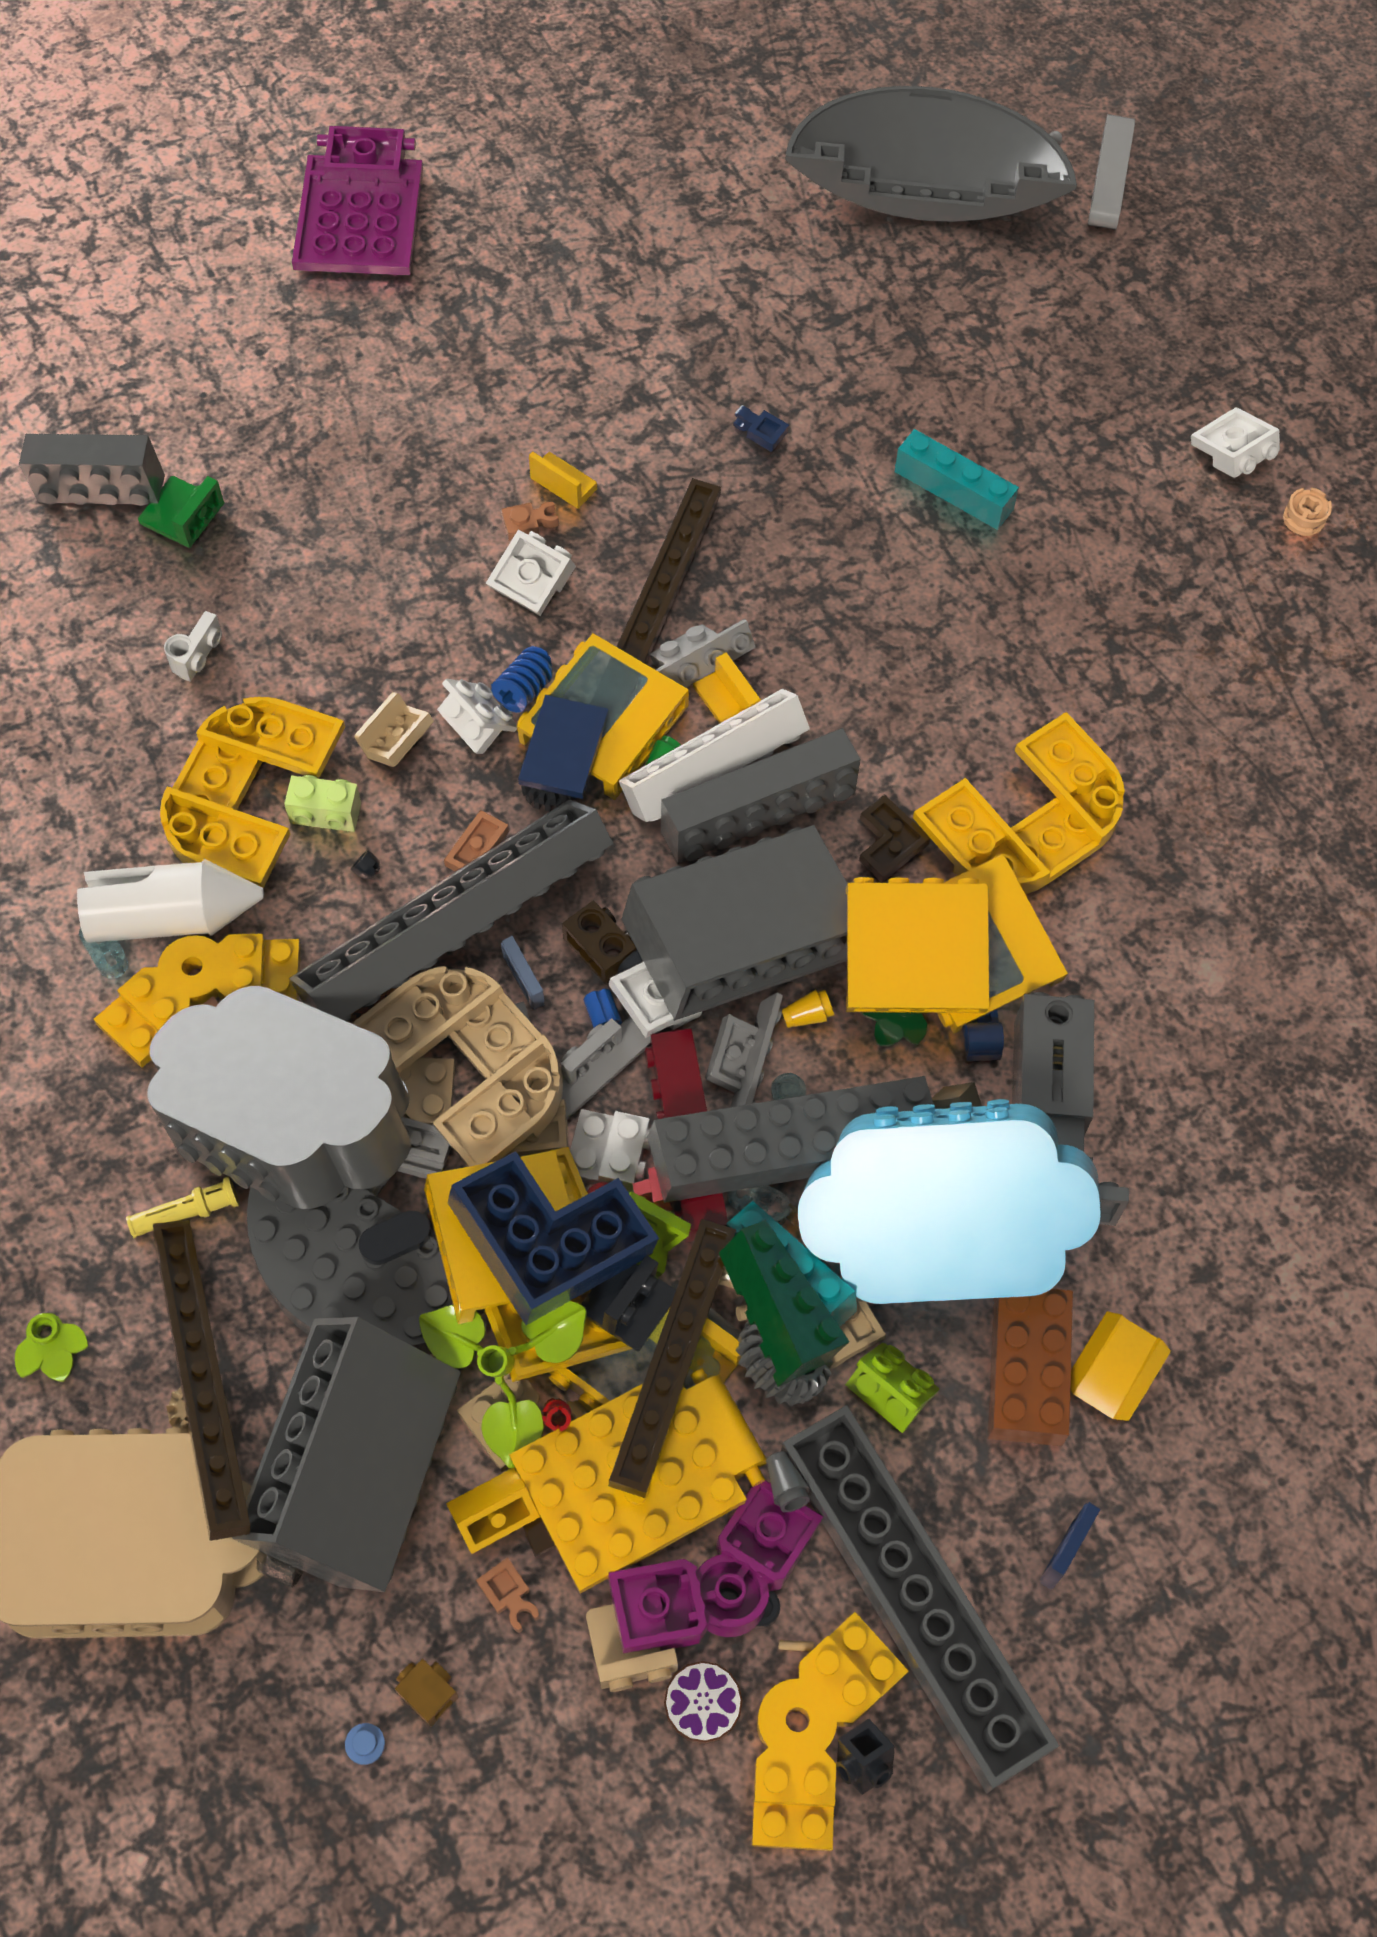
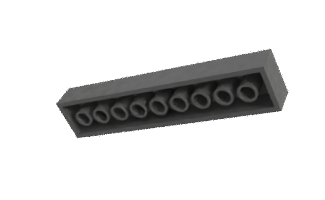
(453, 911)
(919, 1601)

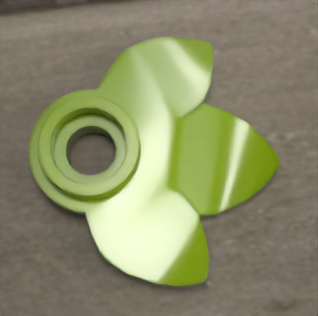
(50, 1353)

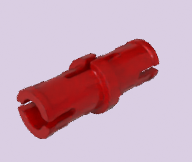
(562, 1421)

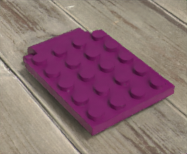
(359, 203)

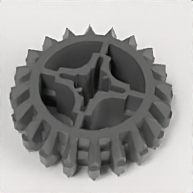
(762, 1371)

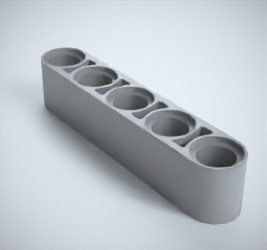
(1111, 172)

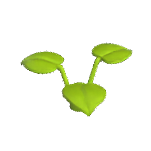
(555, 1339)

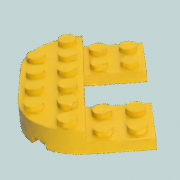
(231, 745)
(1051, 838)

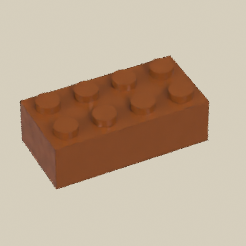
(1031, 1368)

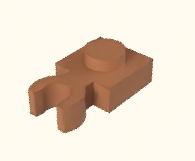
(528, 519)
(505, 1590)

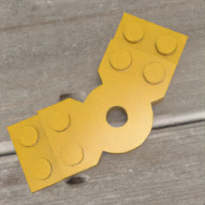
(164, 990)
(795, 1773)

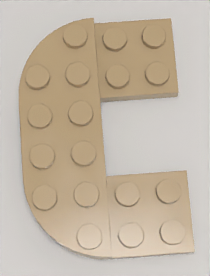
(495, 1036)

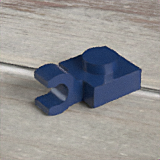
(762, 429)

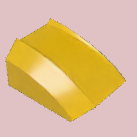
(1117, 1366)

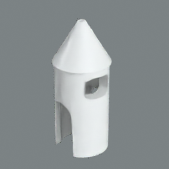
(162, 901)

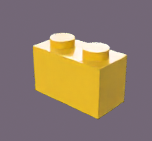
(492, 1510)

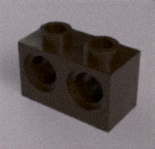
(593, 945)

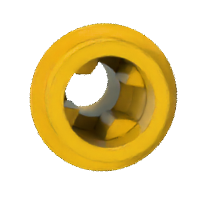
(808, 1010)

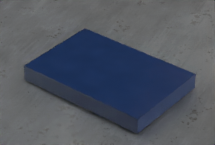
(563, 746)

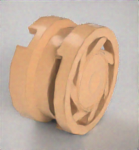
(1307, 511)

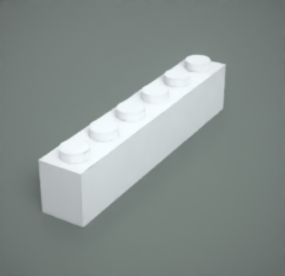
(716, 752)

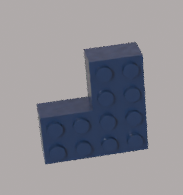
(546, 1253)

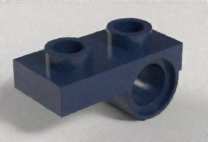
(984, 1038)

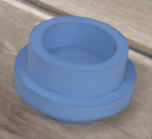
(365, 1744)

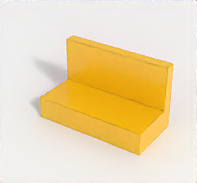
(561, 478)
(726, 690)

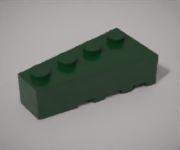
(782, 1303)

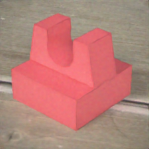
(651, 1190)

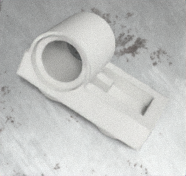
(195, 647)

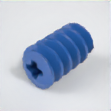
(523, 679)

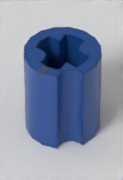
(601, 1007)

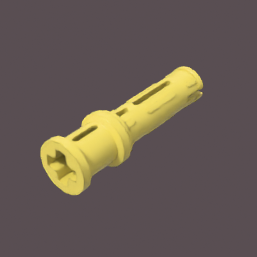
(199, 1203)

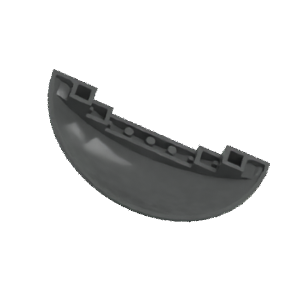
(930, 154)

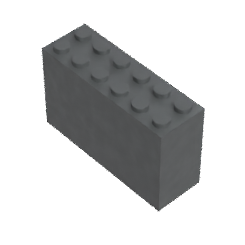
(740, 921)
(349, 1454)

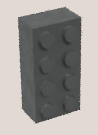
(92, 469)

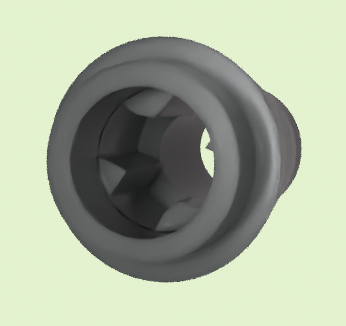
(787, 1484)

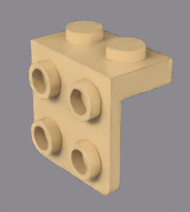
(619, 1669)

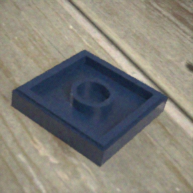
(1069, 1545)

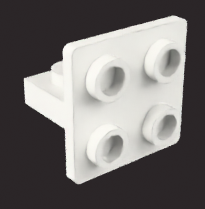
(475, 713)

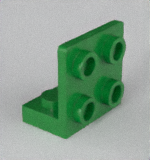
(183, 509)

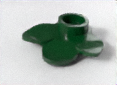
(895, 1026)

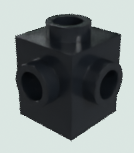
(865, 1757)

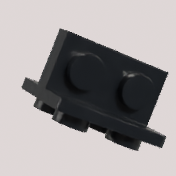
(630, 1303)

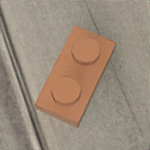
(479, 837)

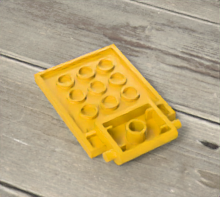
(692, 1484)

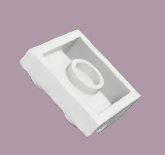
(1237, 442)
(531, 571)
(643, 1001)
(610, 1147)

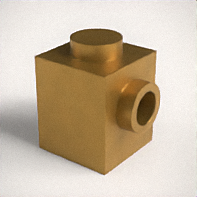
(426, 1690)

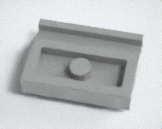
(427, 1152)

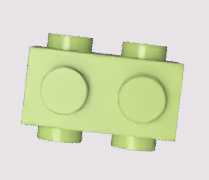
(323, 803)

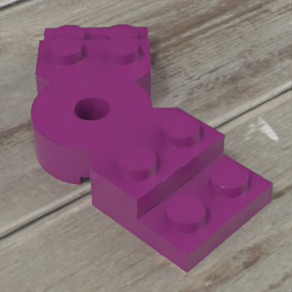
(677, 1604)

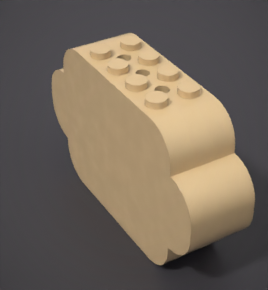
(112, 1538)

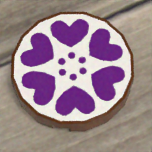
(703, 1702)

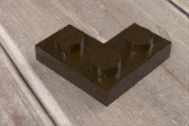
(898, 839)

